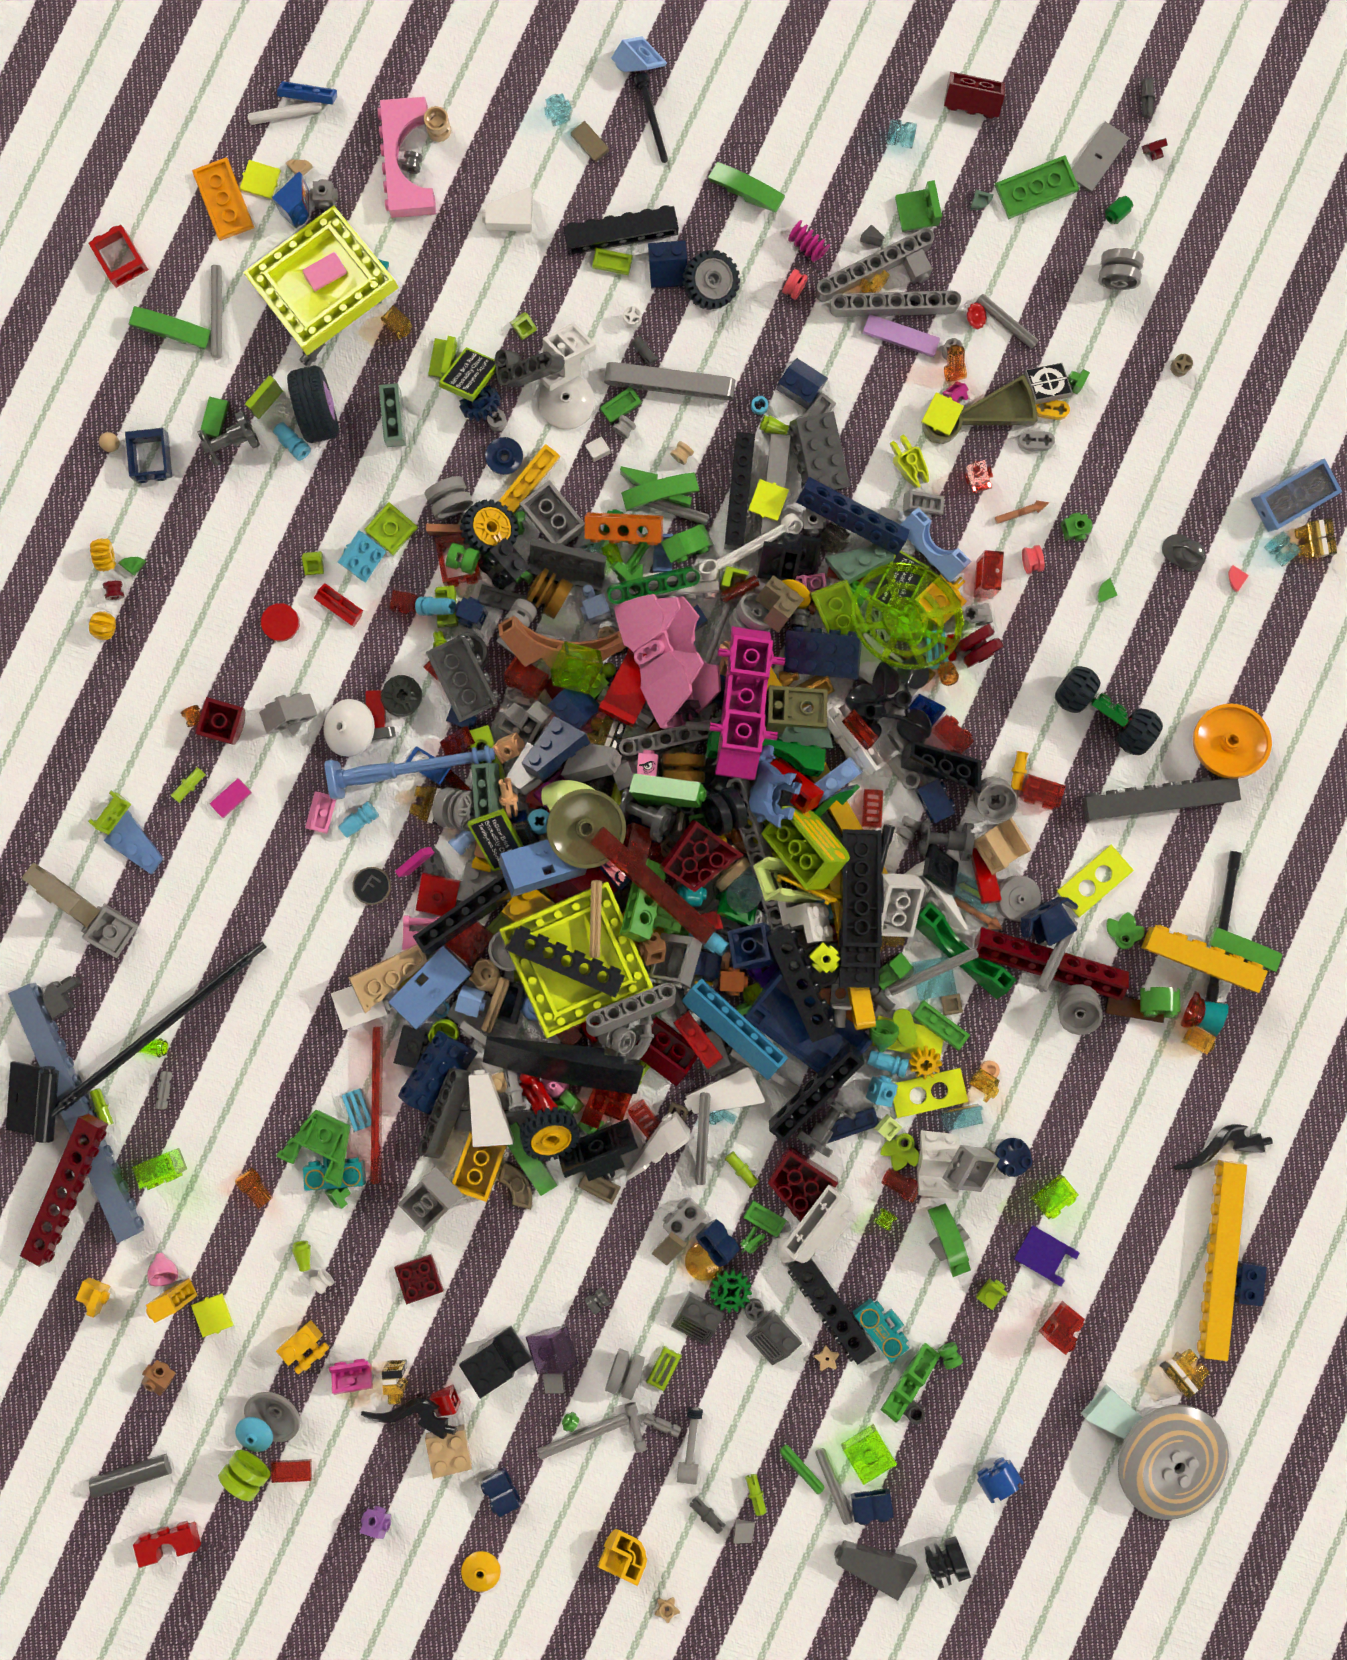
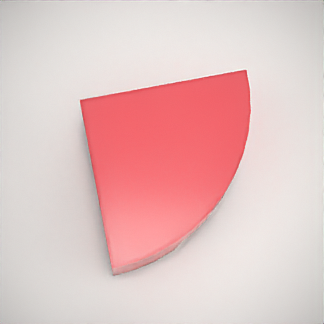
(1236, 578)

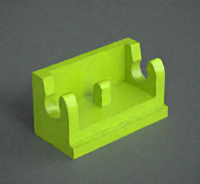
(448, 620)
(111, 814)

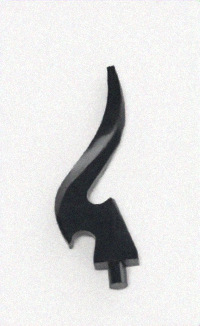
(1241, 1143)
(422, 1406)

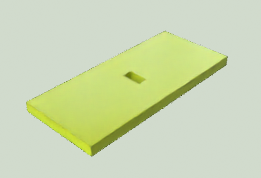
(924, 1037)

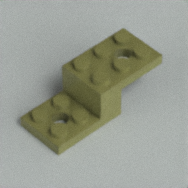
(785, 709)

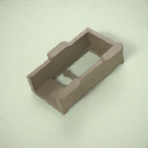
(59, 893)

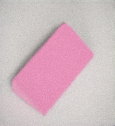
(324, 271)
(320, 812)

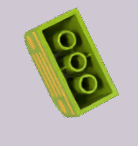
(807, 848)

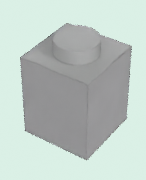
(917, 266)

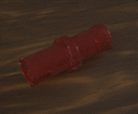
(740, 588)

